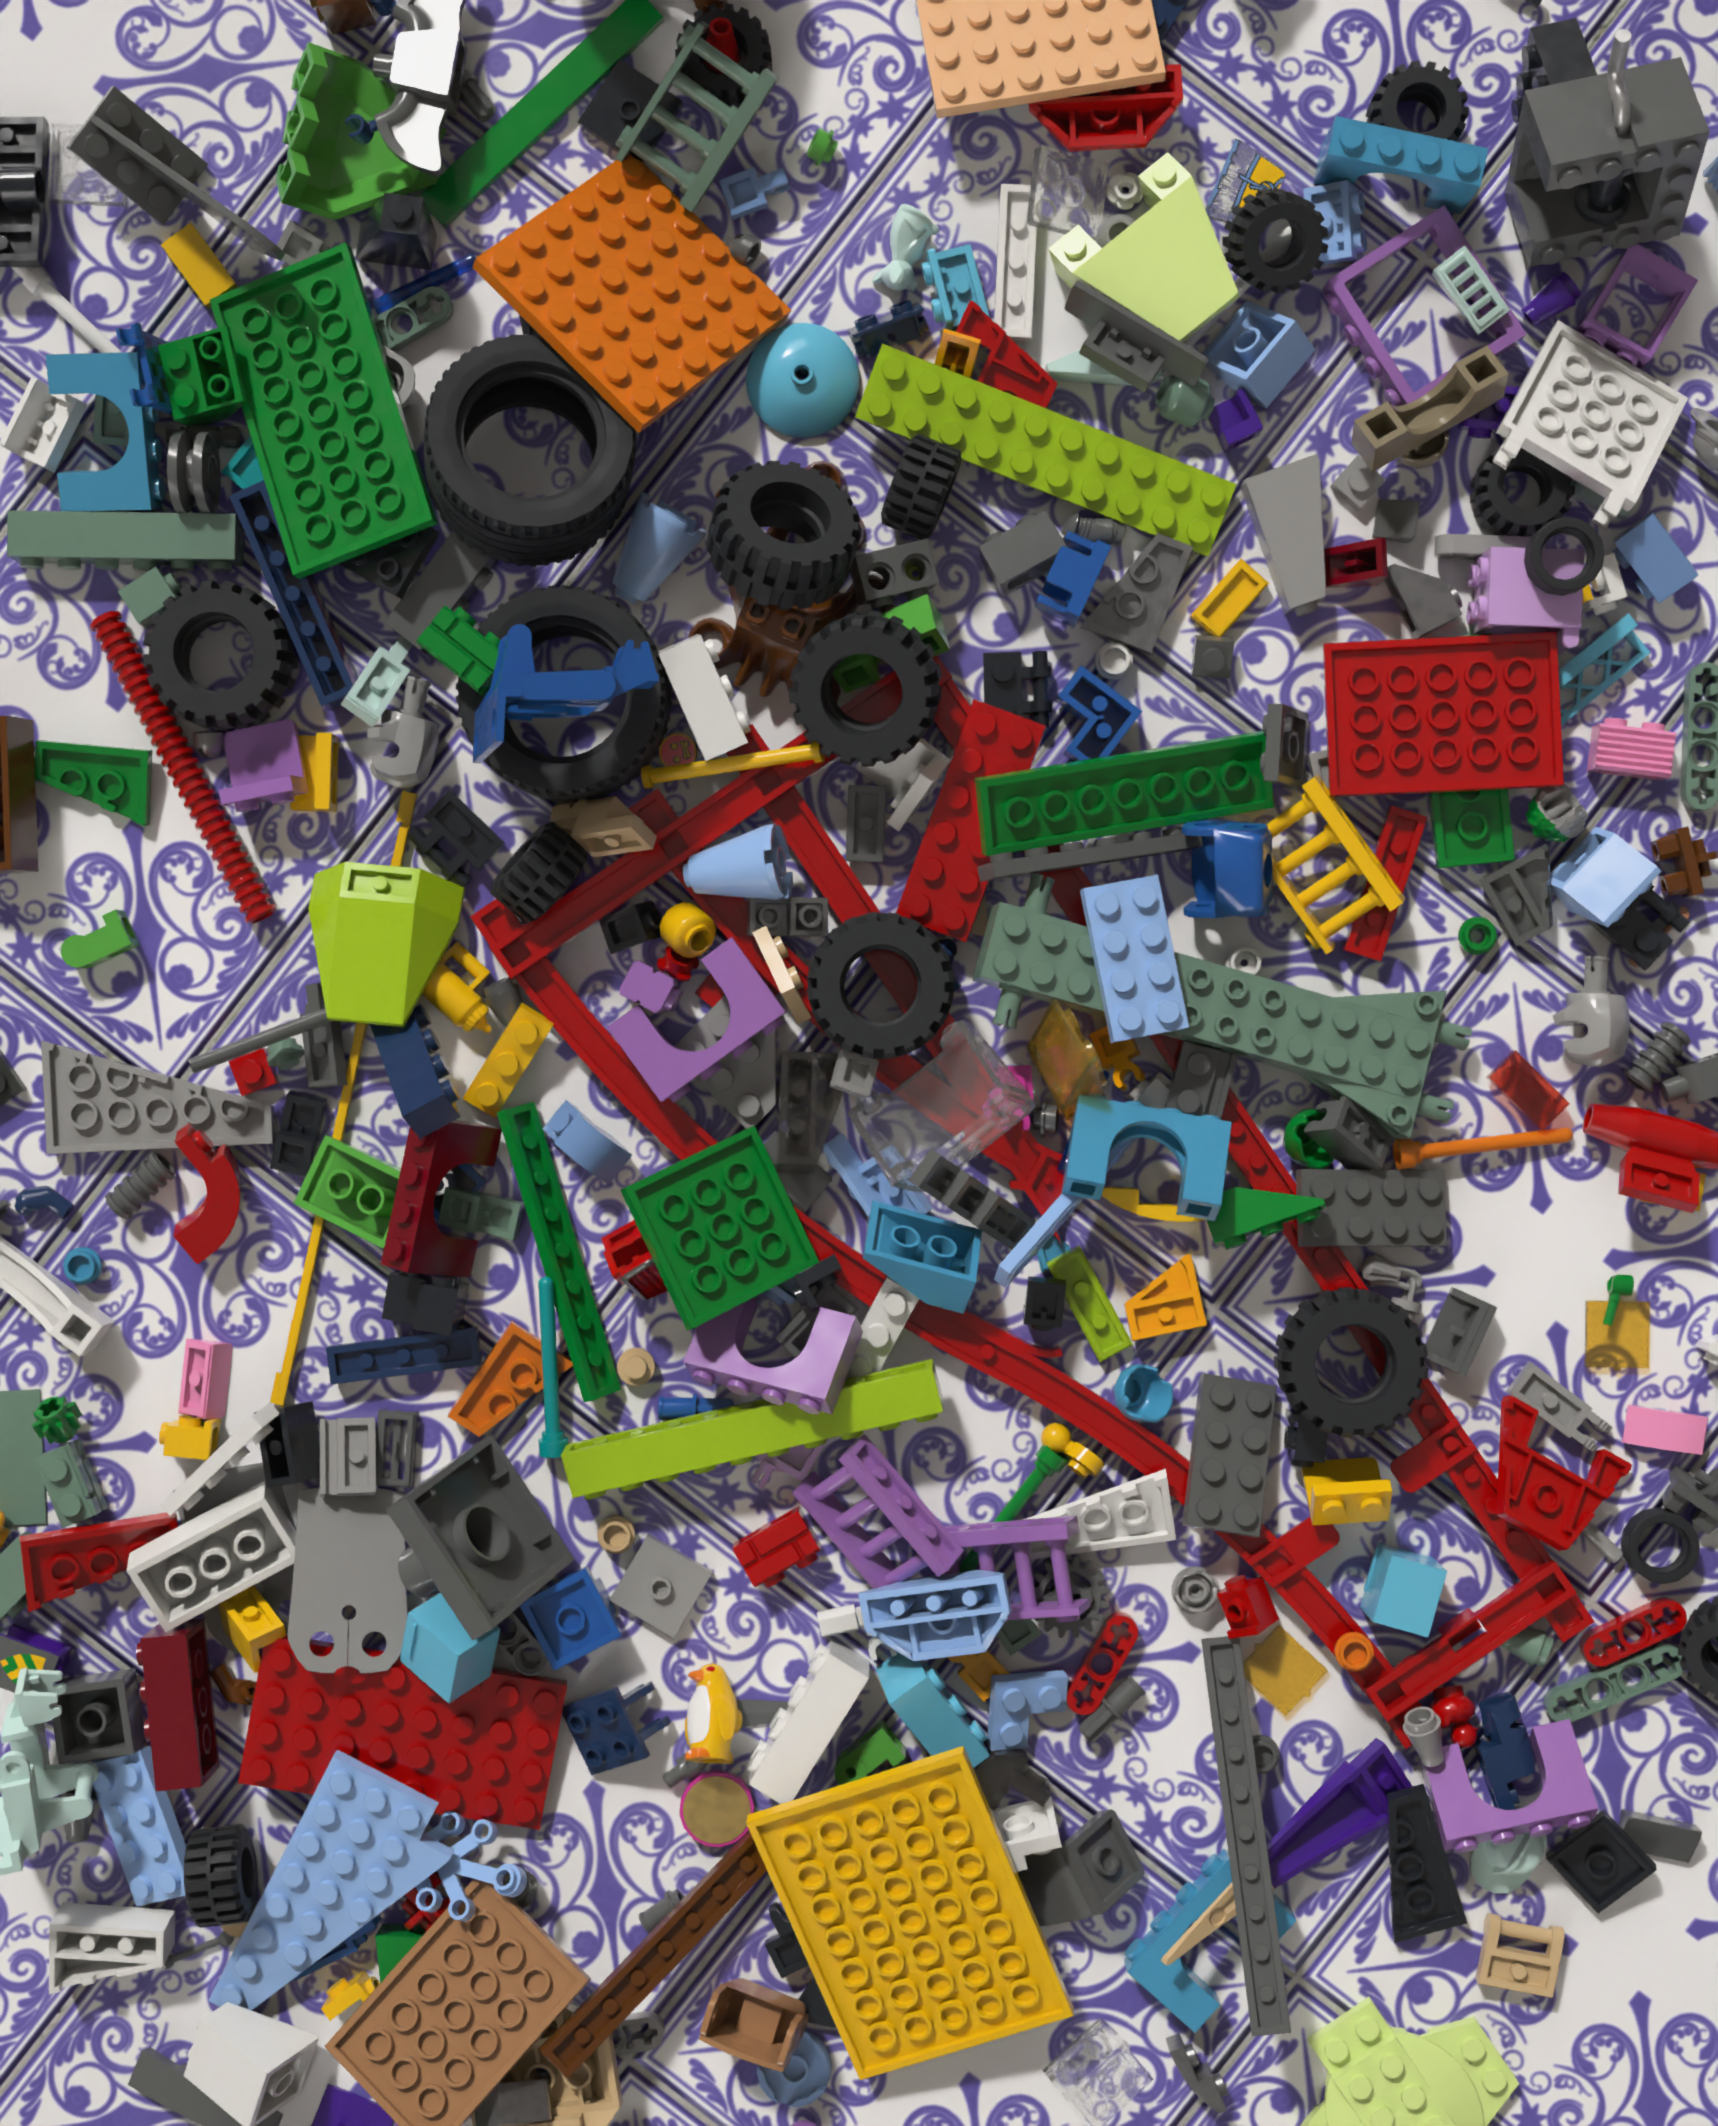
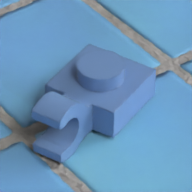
(747, 191)

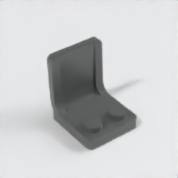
(1083, 1874)

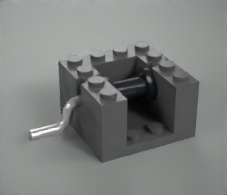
(1605, 159)

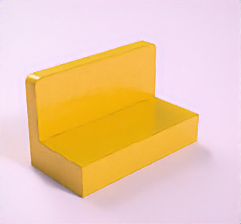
(321, 769)
(250, 1624)

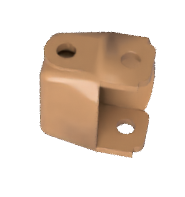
(754, 2023)

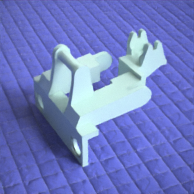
(27, 1776)

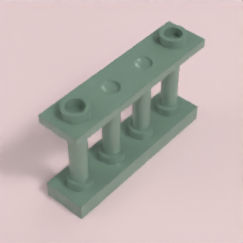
(733, 119)

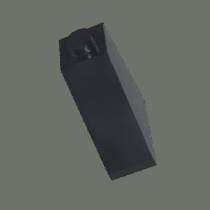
(398, 233)

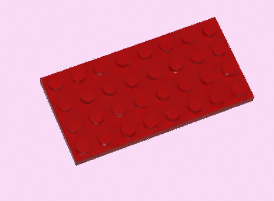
(474, 1756)

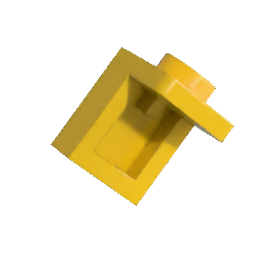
(344, 1993)

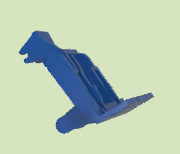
(523, 694)

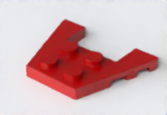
(1007, 365)
(1541, 1493)

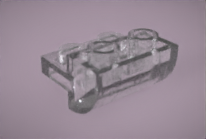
(1098, 2073)

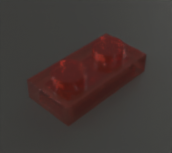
(1527, 1090)

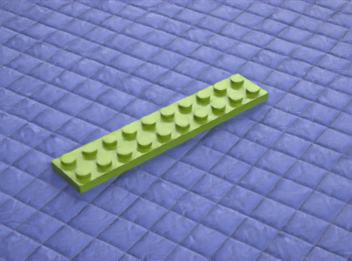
(1045, 450)

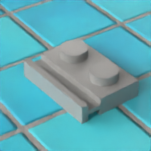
(347, 1457)

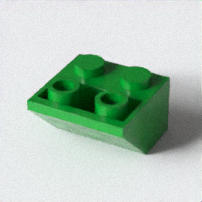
(202, 377)

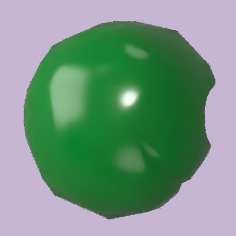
(1300, 1146)

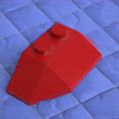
(1112, 117)

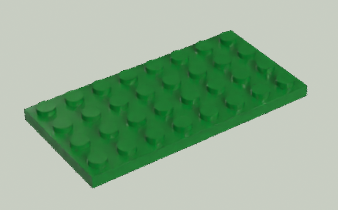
(324, 412)

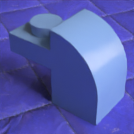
(586, 1142)

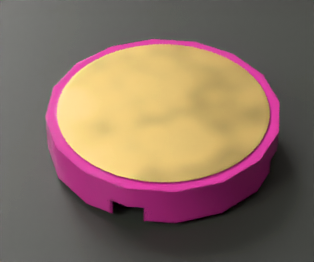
(716, 1808)

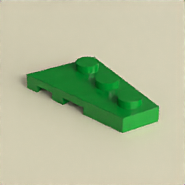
(102, 774)

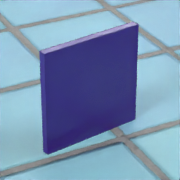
(346, 2108)

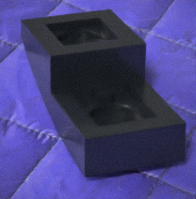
(299, 1133)

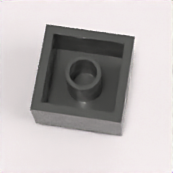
(99, 1717)

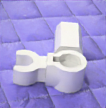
(845, 1620)

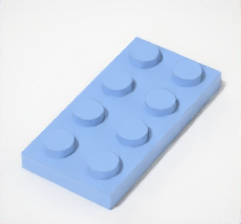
(1134, 958)
(141, 1826)

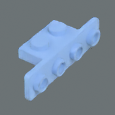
(867, 1181)

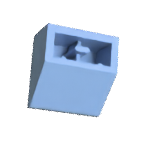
(1602, 877)

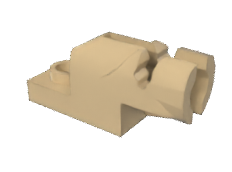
(603, 826)

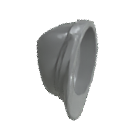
(1706, 437)

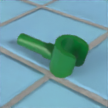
(1617, 1286)

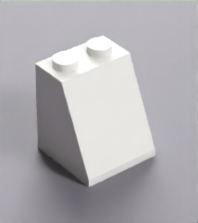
(249, 2062)

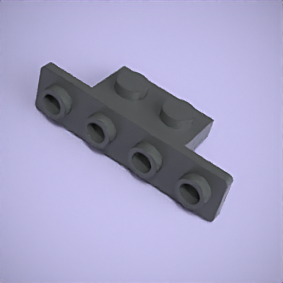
(1130, 344)

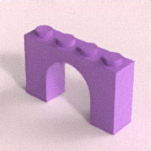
(671, 1068)
(809, 1380)
(1468, 1820)

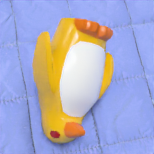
(711, 1717)

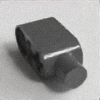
(1695, 1081)

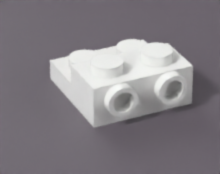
(1028, 1830)

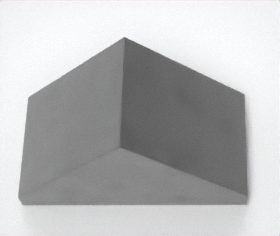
(515, 2104)

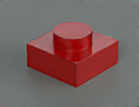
(253, 1072)

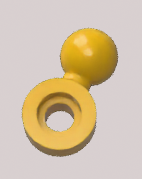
(1081, 1459)

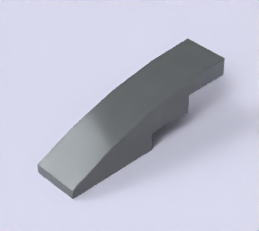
(971, 1199)
(165, 2083)

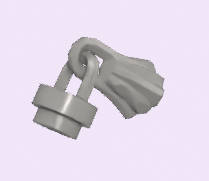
(1382, 1272)

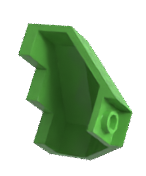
(324, 165)

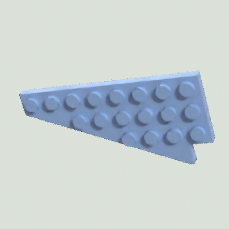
(341, 1869)

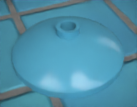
(807, 405)

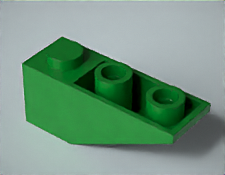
(1252, 1211)

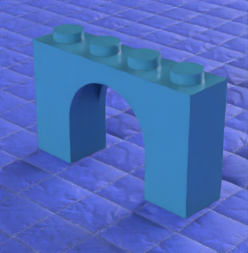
(1446, 166)
(135, 478)
(1196, 1142)
(1176, 1983)

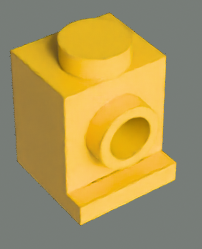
(190, 1437)

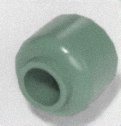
(1184, 402)

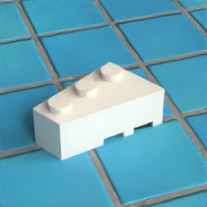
(704, 696)
(106, 1941)

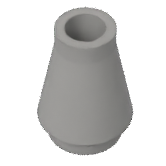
(1424, 1733)

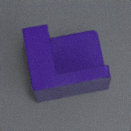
(1235, 421)

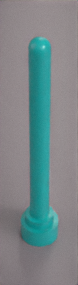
(553, 1438)

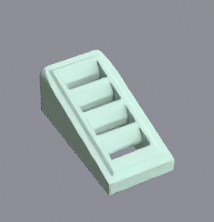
(1482, 282)

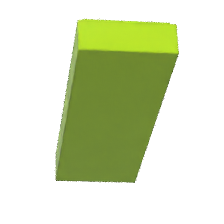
(1090, 1304)

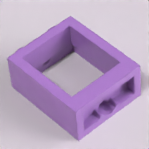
(1655, 273)

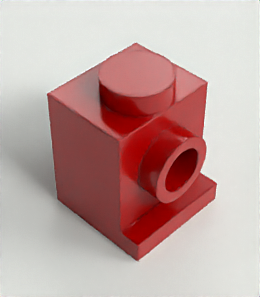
(1247, 1606)

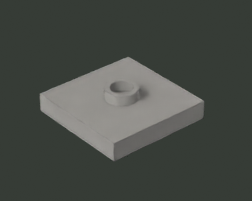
(661, 1585)

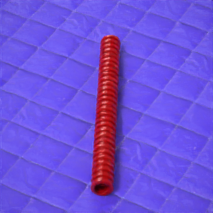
(183, 768)

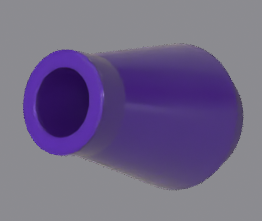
(1553, 298)

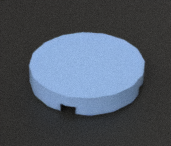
(803, 2078)

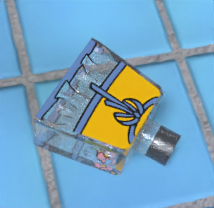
(1242, 175)

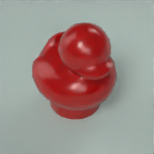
(1455, 1709)

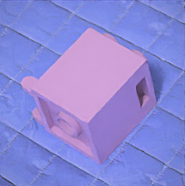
(1511, 603)

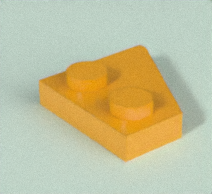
(1167, 1303)

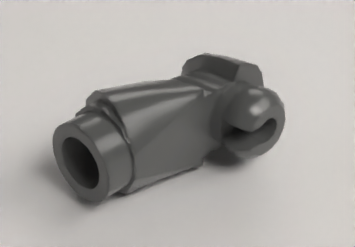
(1095, 529)

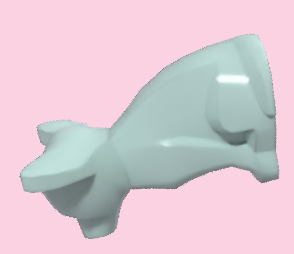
(907, 240)

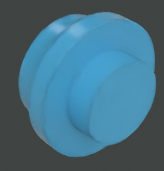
(82, 1265)

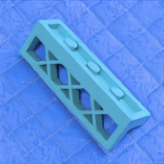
(1589, 655)

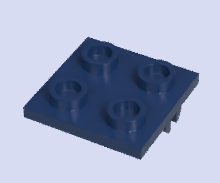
(606, 1731)

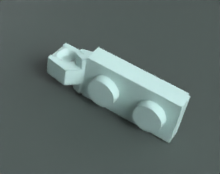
(378, 682)

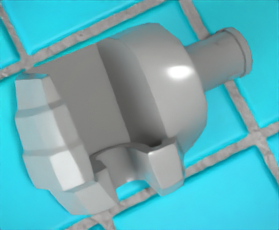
(412, 733)
(1603, 1014)

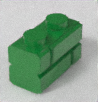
(461, 647)

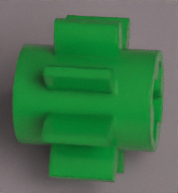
(57, 1420)

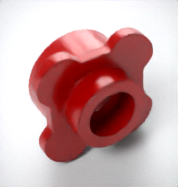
(676, 965)

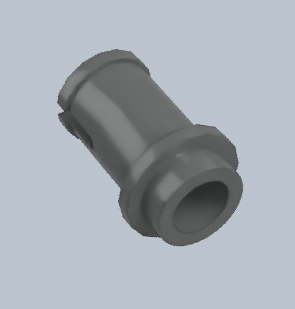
(656, 1913)

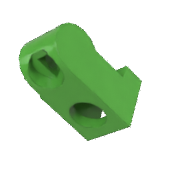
(102, 943)
(868, 1753)

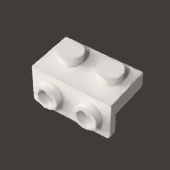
(42, 425)

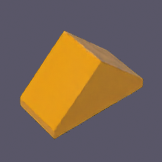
(958, 352)

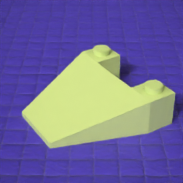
(1163, 263)

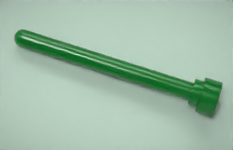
(1046, 1465)

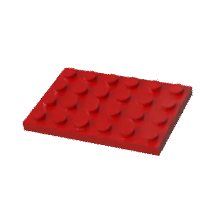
(1443, 714)

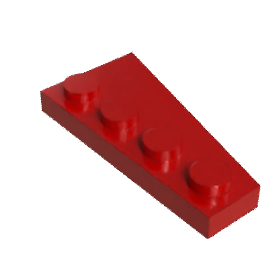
(79, 1556)

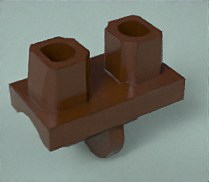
(1689, 860)

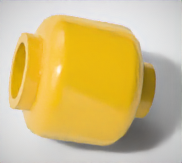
(687, 930)

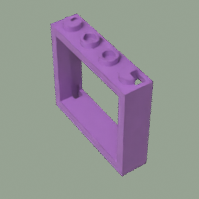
(1361, 334)

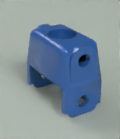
(1231, 869)

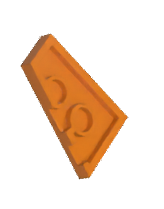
(503, 1380)

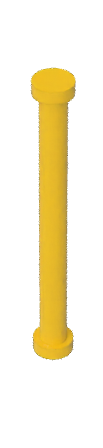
(730, 764)

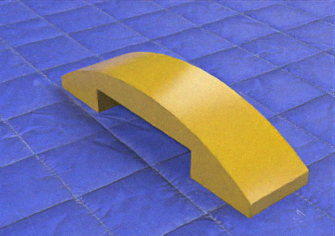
(1128, 1199)

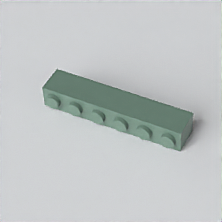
(125, 538)

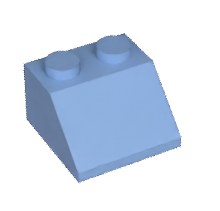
(1258, 352)

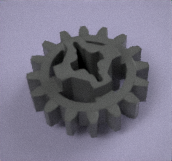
(1081, 1590)

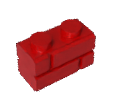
(777, 1547)

